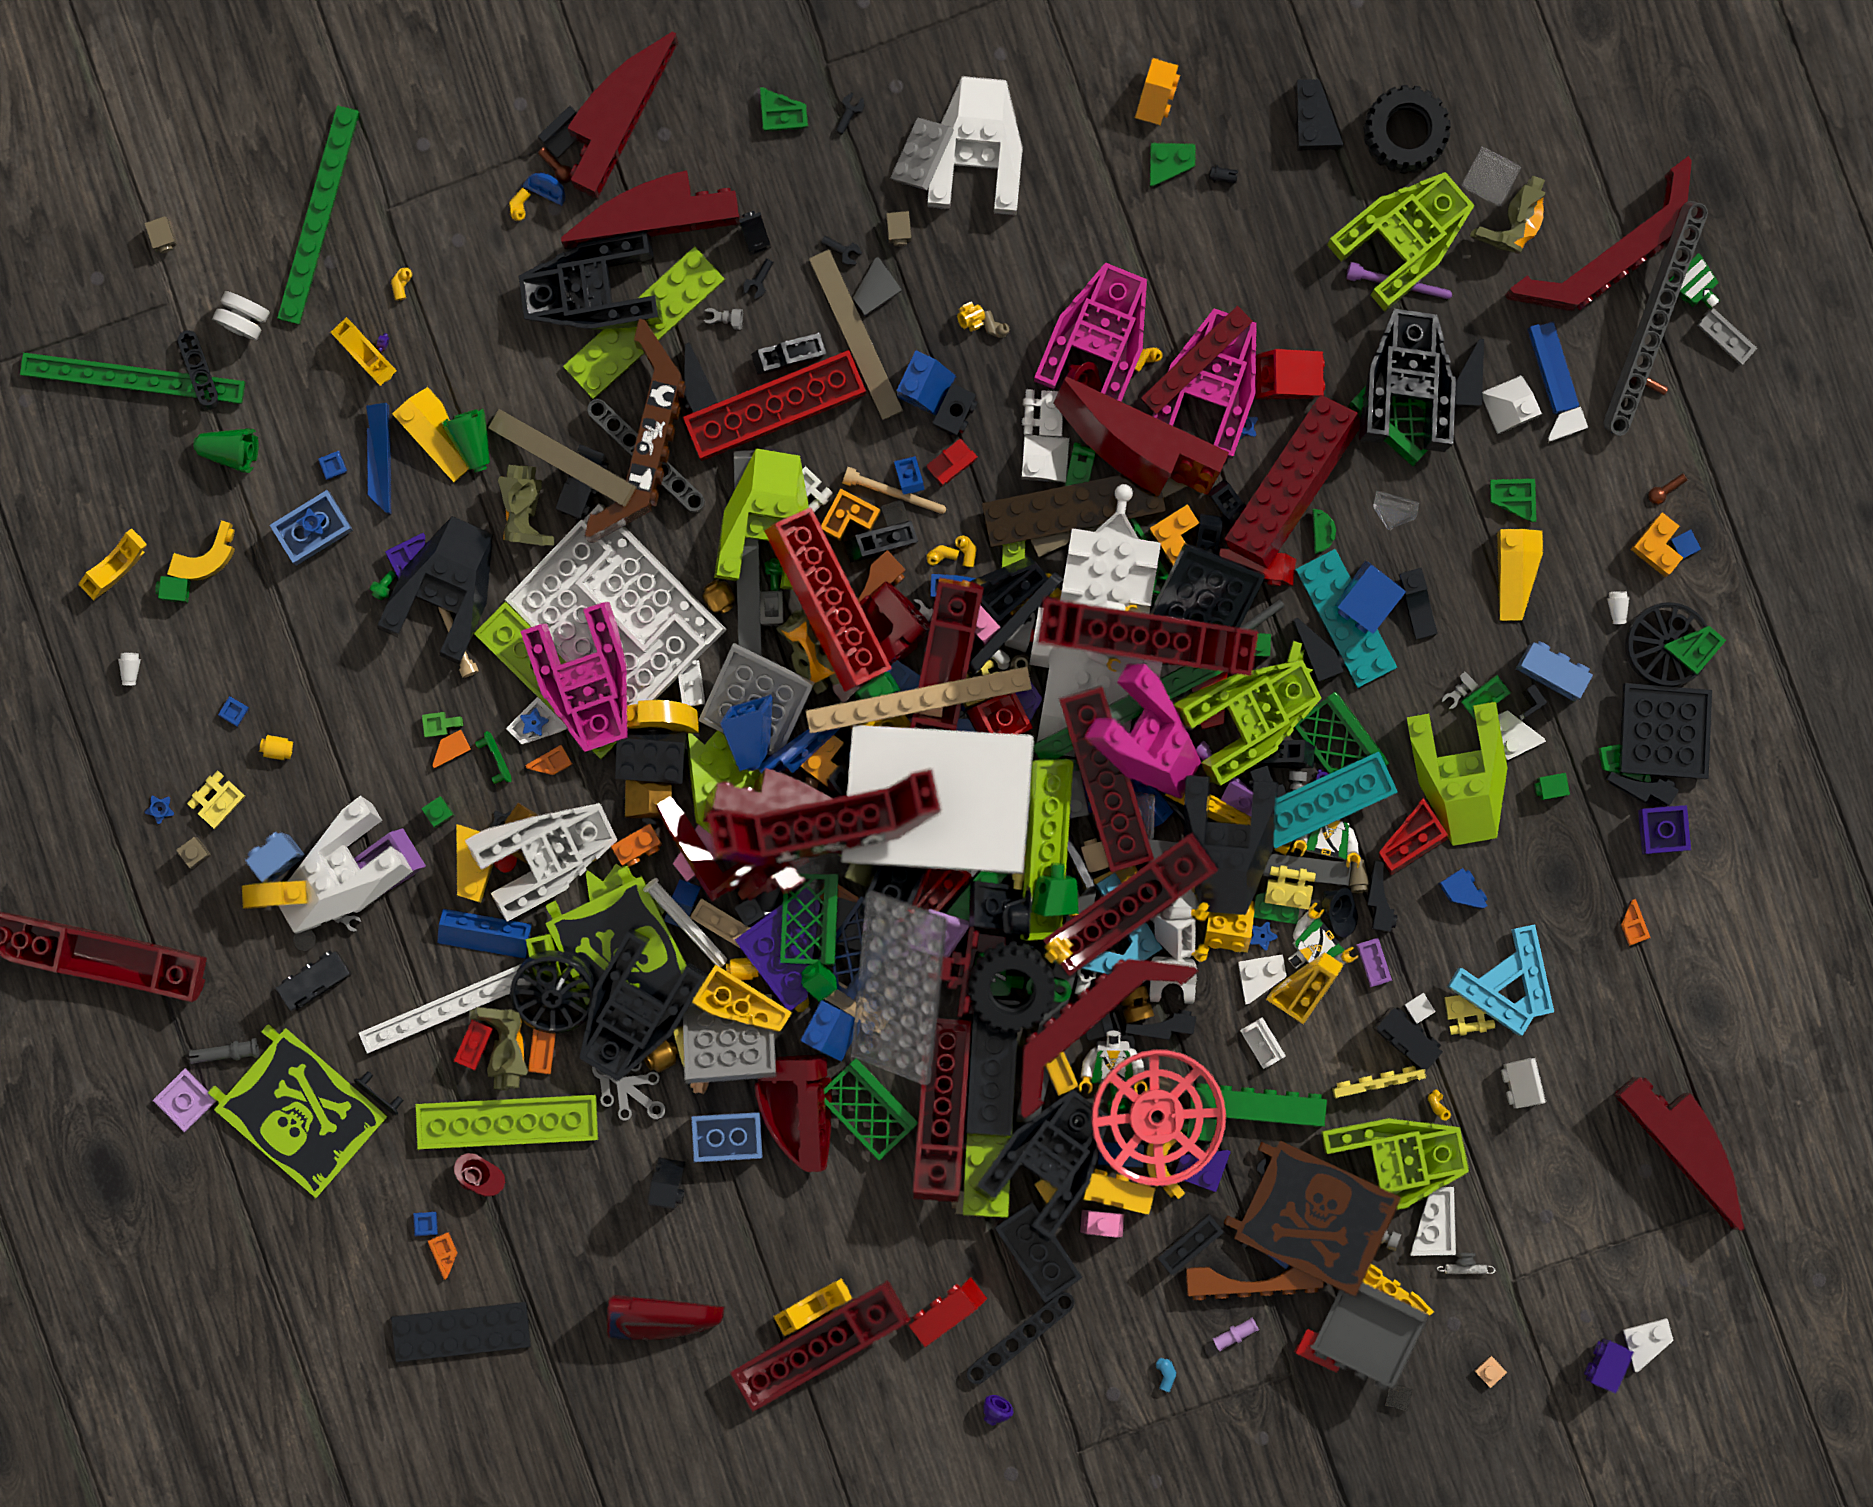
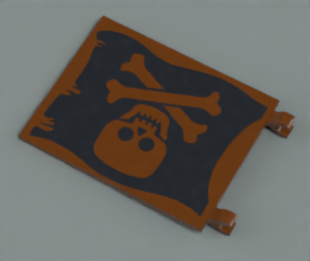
(1316, 1217)

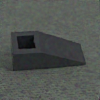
(754, 232)

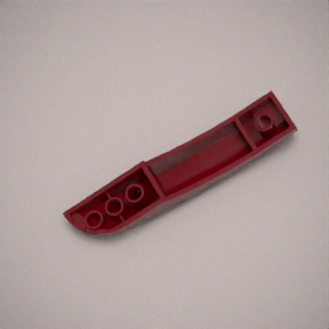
(949, 645)
(101, 956)

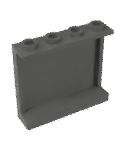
(1370, 1334)

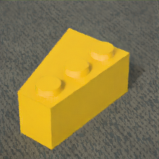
(470, 877)
(1306, 987)
(1119, 1192)

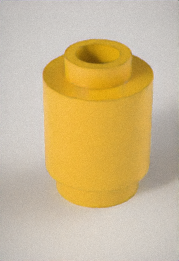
(276, 747)
(742, 969)

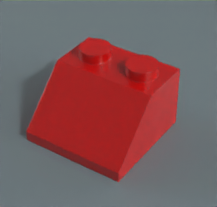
(1000, 716)

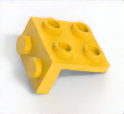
(1230, 930)

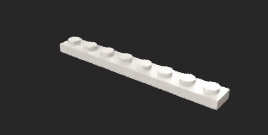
(439, 1010)

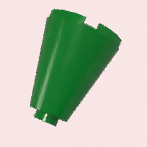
(470, 438)
(229, 448)

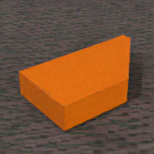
(451, 748)
(551, 762)
(1634, 925)
(444, 1253)

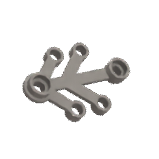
(626, 1086)

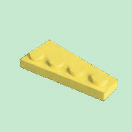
(1387, 1078)

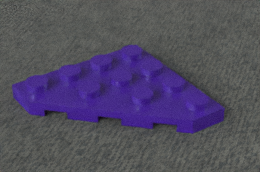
(763, 949)

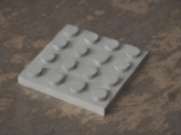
(750, 677)
(725, 1048)

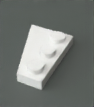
(1436, 1225)

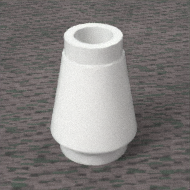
(1618, 606)
(129, 667)

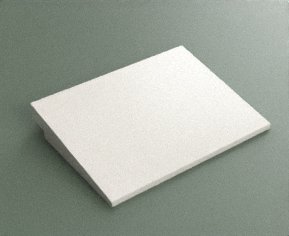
(652, 609)
(980, 790)

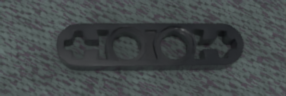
(197, 370)

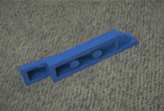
(379, 455)
(797, 751)

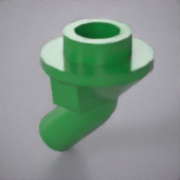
(775, 569)
(381, 589)
(1123, 1105)

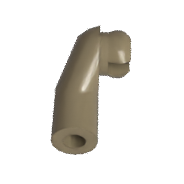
(994, 328)

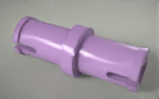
(1235, 1334)

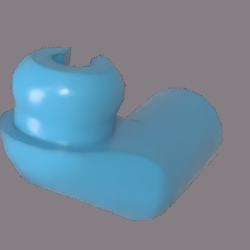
(1168, 1372)

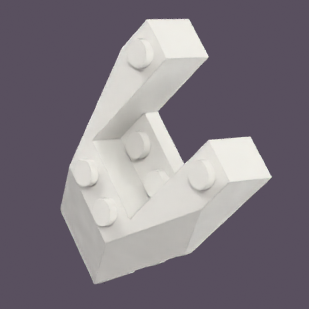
(982, 137)
(555, 848)
(334, 879)

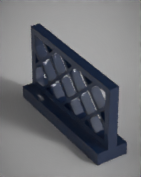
(851, 990)

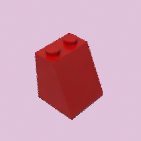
(1289, 374)

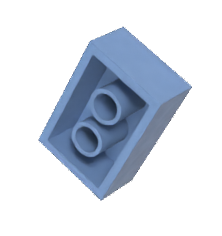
(292, 534)
(1554, 671)
(274, 857)
(727, 1137)

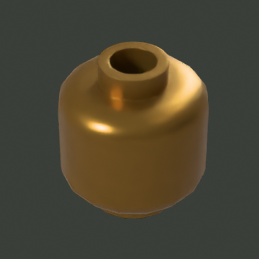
(718, 596)
(662, 1057)

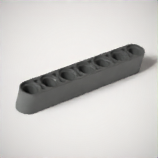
(624, 431)

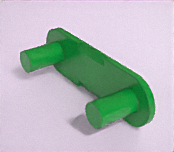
(489, 740)

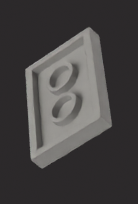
(922, 153)

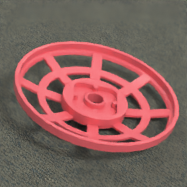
(1170, 1124)

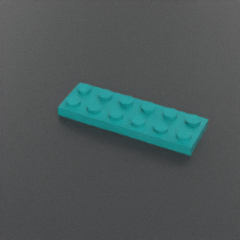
(1362, 653)
(1332, 798)

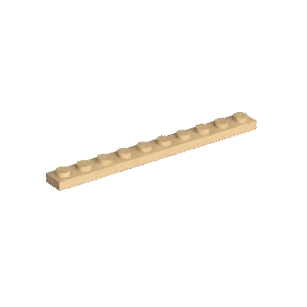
(918, 700)
(731, 929)

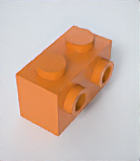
(636, 845)

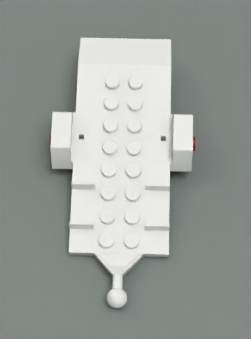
(1098, 569)

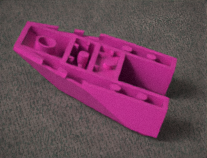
(1104, 322)
(1224, 382)
(589, 690)
(1158, 747)

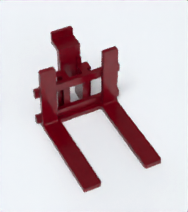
(975, 942)

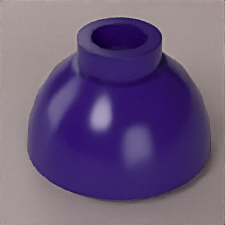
(997, 1409)

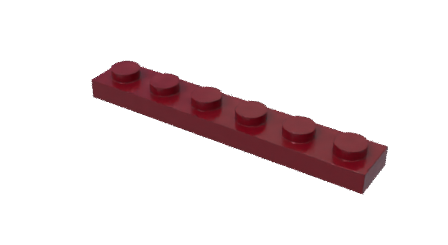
(1196, 360)

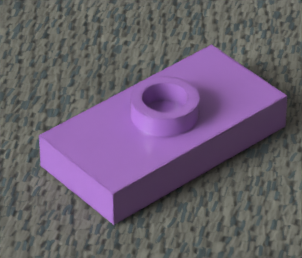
(1238, 797)
(1374, 962)

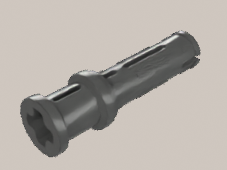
(236, 1051)

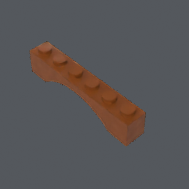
(883, 569)
(1205, 1281)

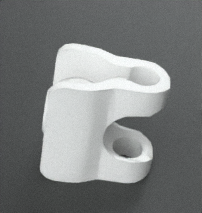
(1188, 988)

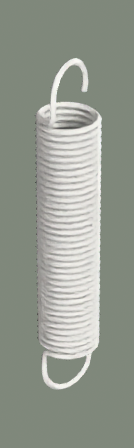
(1465, 1269)

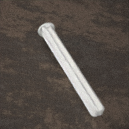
(685, 922)

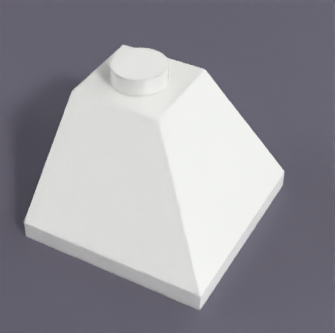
(1510, 404)
(1045, 458)

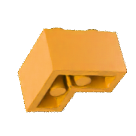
(1158, 88)
(848, 509)
(1170, 532)
(1653, 545)
(820, 763)

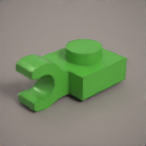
(437, 724)

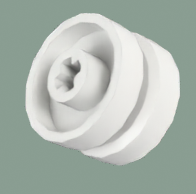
(240, 317)

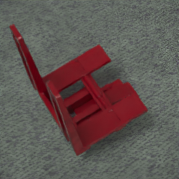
(749, 877)

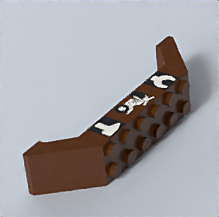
(651, 442)

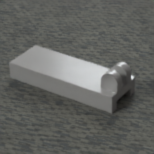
(1726, 336)

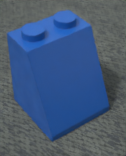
(925, 383)
(1369, 598)
(749, 731)
(830, 1031)

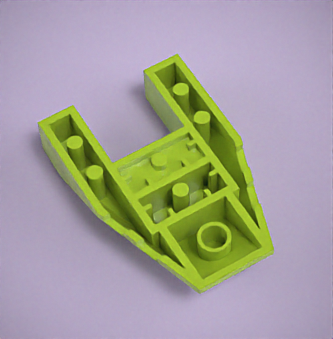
(1416, 223)
(766, 494)
(1263, 709)
(1467, 786)
(1407, 1155)

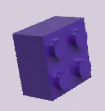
(1664, 829)
(1608, 1365)

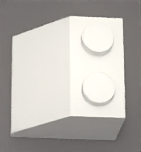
(1523, 1083)

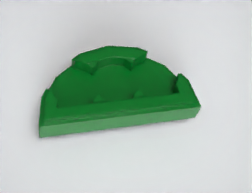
(1323, 530)

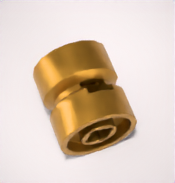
(1138, 1012)

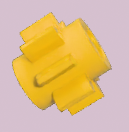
(971, 316)
(1058, 950)

